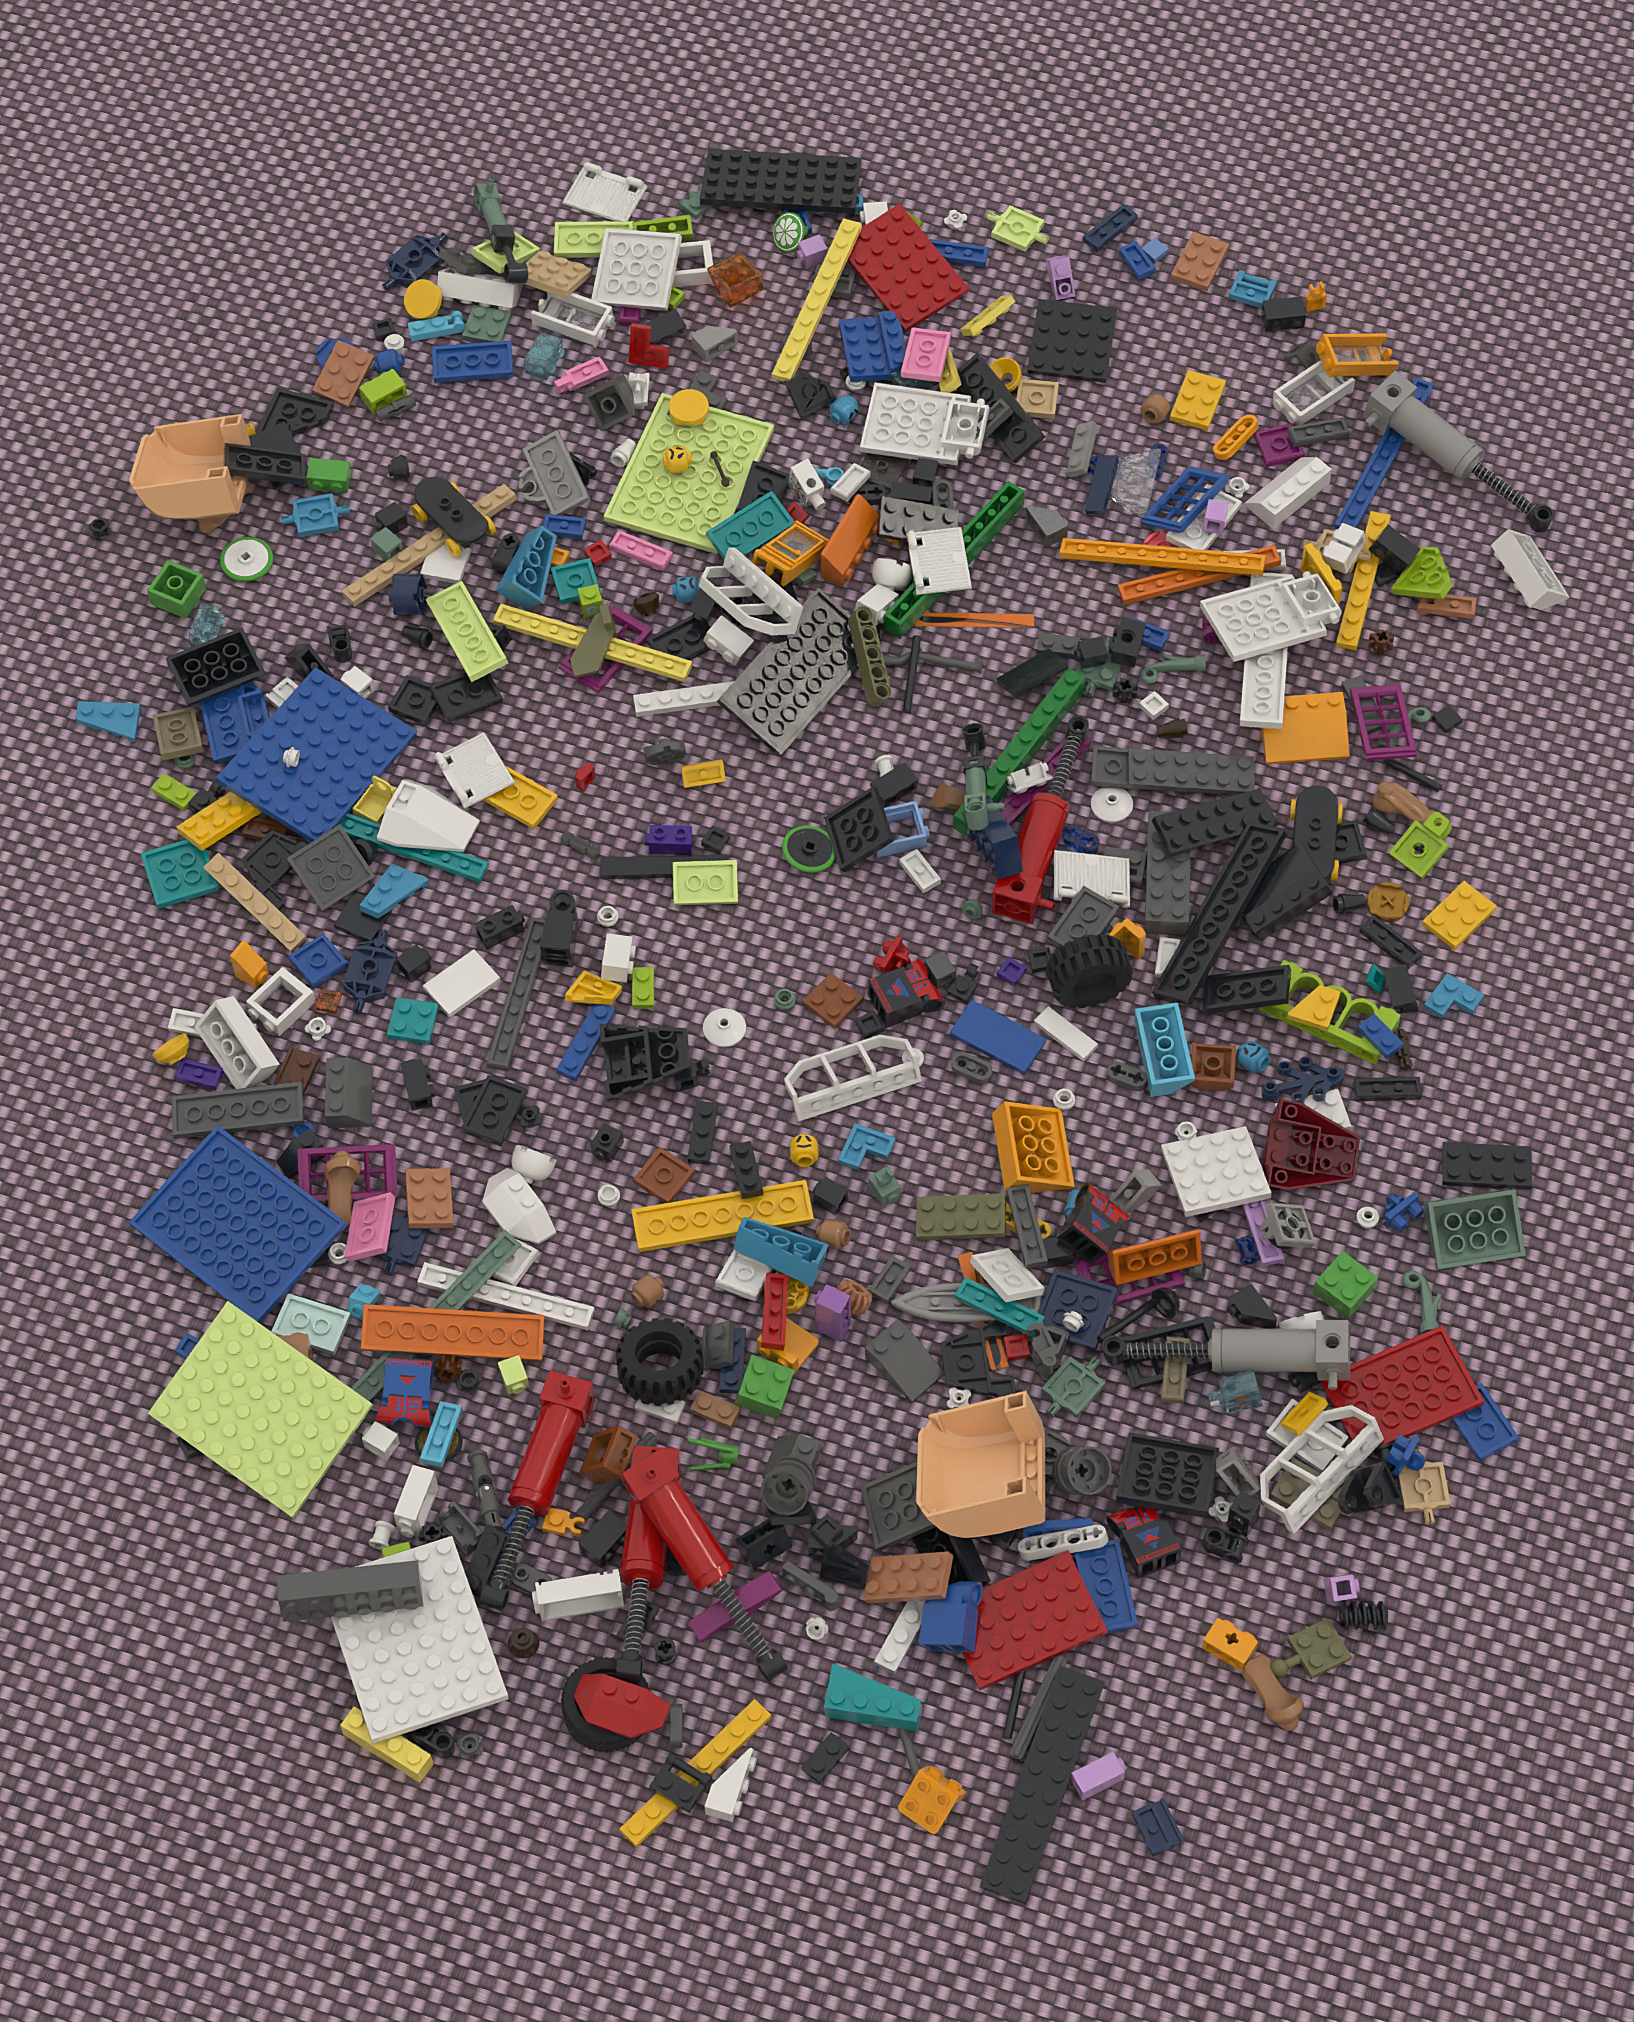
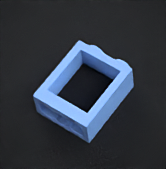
(901, 812)

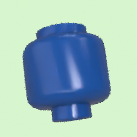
(389, 360)

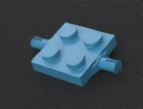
(315, 515)

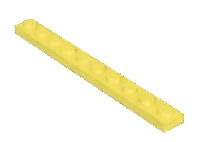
(817, 300)
(571, 635)

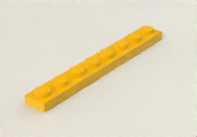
(1361, 586)
(708, 1760)

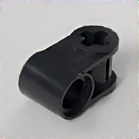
(505, 552)
(340, 642)
(1226, 1544)

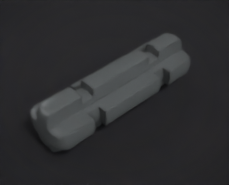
(580, 844)

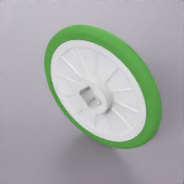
(234, 558)

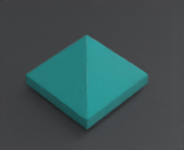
(1375, 978)

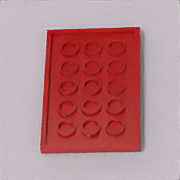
(904, 268)
(1407, 1387)
(1032, 1620)

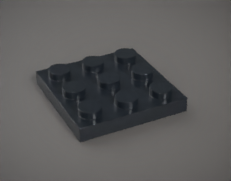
(858, 829)

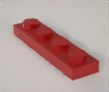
(774, 1311)

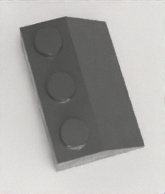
(348, 1093)

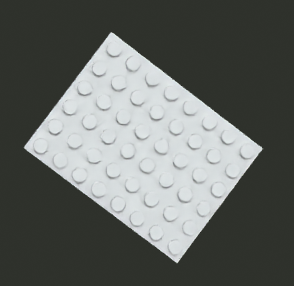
(424, 1660)

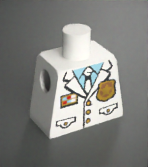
(807, 485)

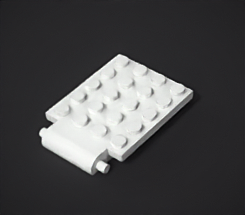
(923, 424)
(1271, 615)

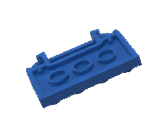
(872, 346)
(233, 719)

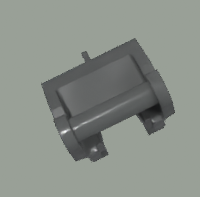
(1047, 1348)

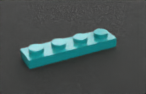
(993, 1305)

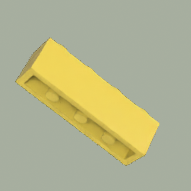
(395, 1750)

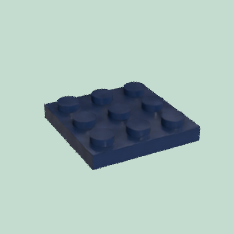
(1081, 1295)

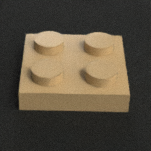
(1038, 397)

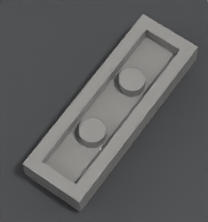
(1081, 449)

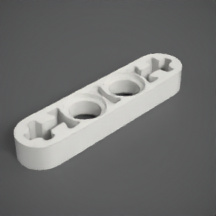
(1062, 1539)

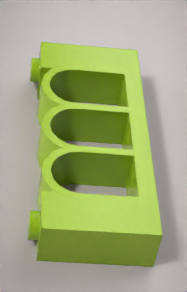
(1335, 1035)

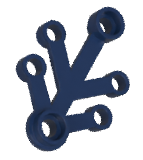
(1328, 1077)

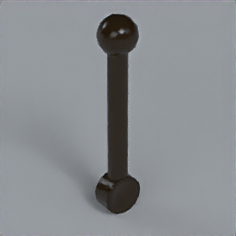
(725, 481)

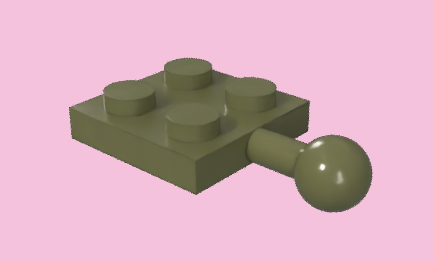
(1316, 1649)

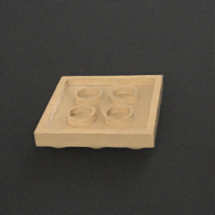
(555, 274)

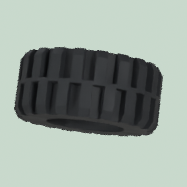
(1089, 971)
(657, 1338)

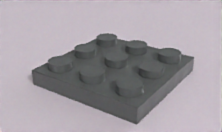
(331, 868)
(893, 1507)

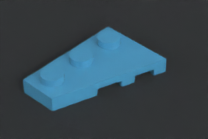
(116, 718)
(390, 889)

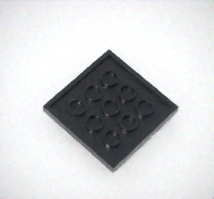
(1072, 340)
(1167, 1475)

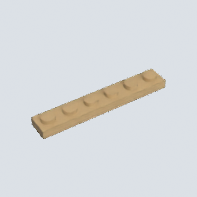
(255, 902)

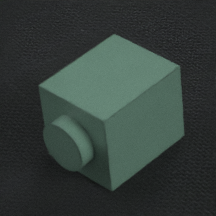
(386, 544)

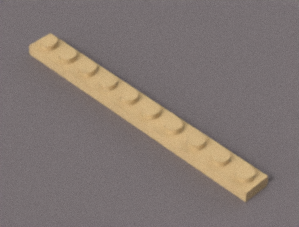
(418, 551)

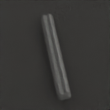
(608, 1487)
(1037, 1709)

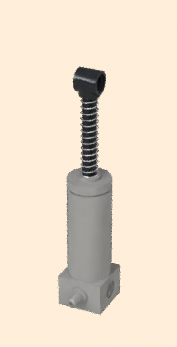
(1397, 408)
(1261, 1350)

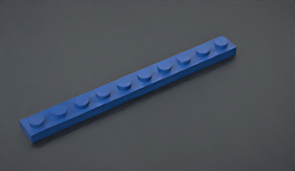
(1378, 467)

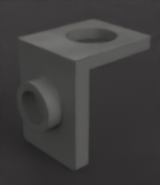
(1305, 354)

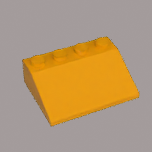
(1311, 730)
(1032, 1147)

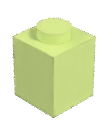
(513, 1375)

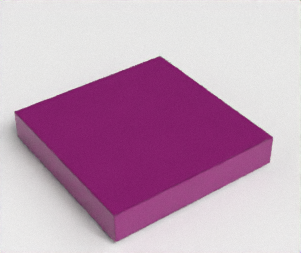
(1276, 446)

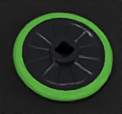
(798, 846)

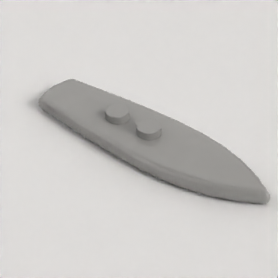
(939, 1304)

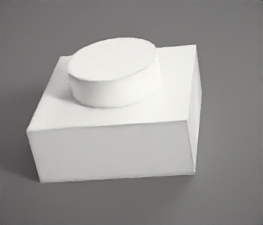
(1153, 705)

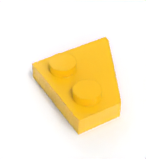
(591, 989)
(1316, 1008)

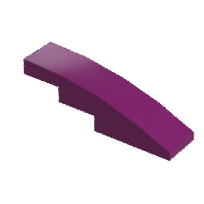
(752, 1597)

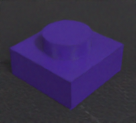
(1011, 971)

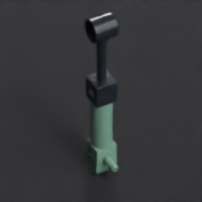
(502, 235)
(976, 779)

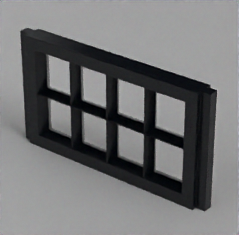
(1131, 1366)

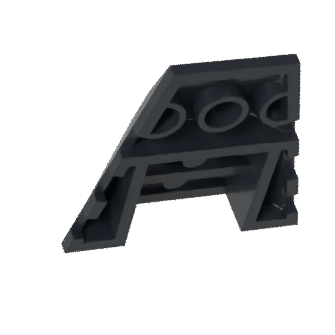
(642, 1056)

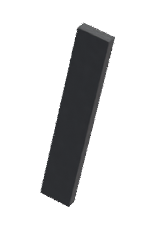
(648, 866)

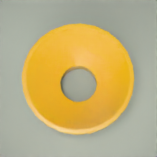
(1007, 366)
(172, 1050)

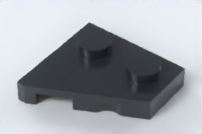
(842, 1566)

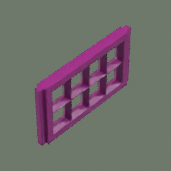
(628, 621)
(1389, 752)
(389, 1170)
(1175, 1282)

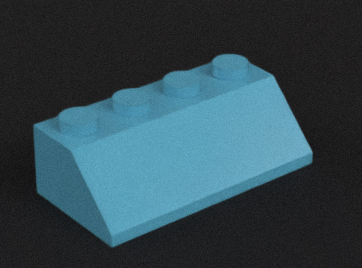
(1163, 1048)

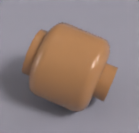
(1155, 408)
(833, 1233)
(647, 1291)

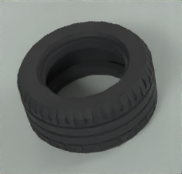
(587, 1734)

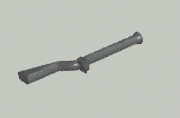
(923, 657)

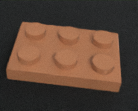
(1199, 261)
(343, 374)
(429, 1198)

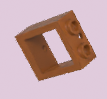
(608, 1446)

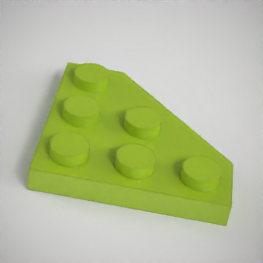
(1424, 576)

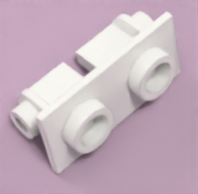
(1021, 782)

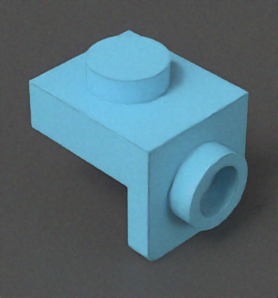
(362, 1295)

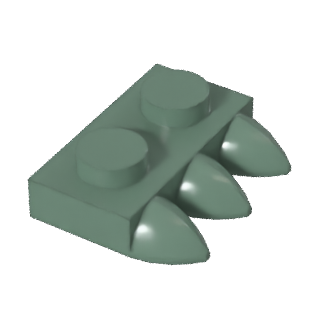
(693, 205)

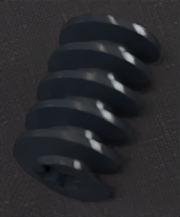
(1363, 1614)

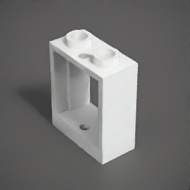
(694, 276)
(299, 1007)
(416, 1501)

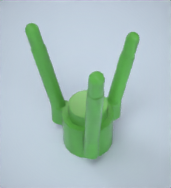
(727, 1453)

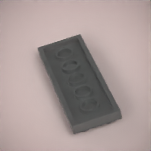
(1190, 772)
(238, 1110)

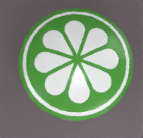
(788, 232)

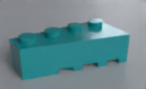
(870, 1702)

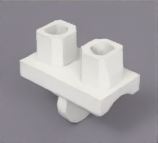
(640, 386)

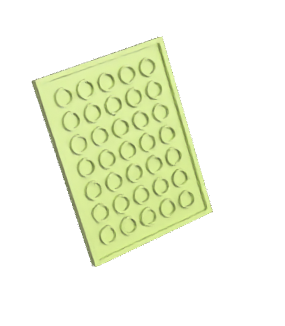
(692, 501)
(260, 1409)

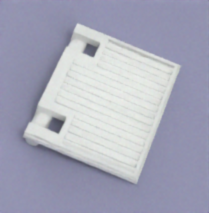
(605, 194)
(939, 560)
(474, 769)
(1100, 873)

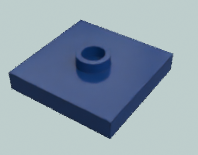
(318, 961)

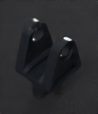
(1369, 1489)

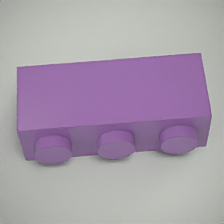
(833, 1312)

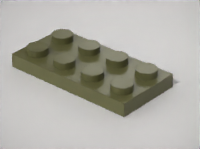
(961, 1216)

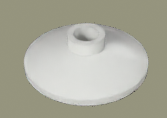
(1111, 811)
(724, 1035)

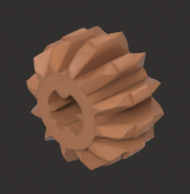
(859, 1296)

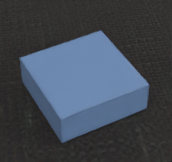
(1155, 250)

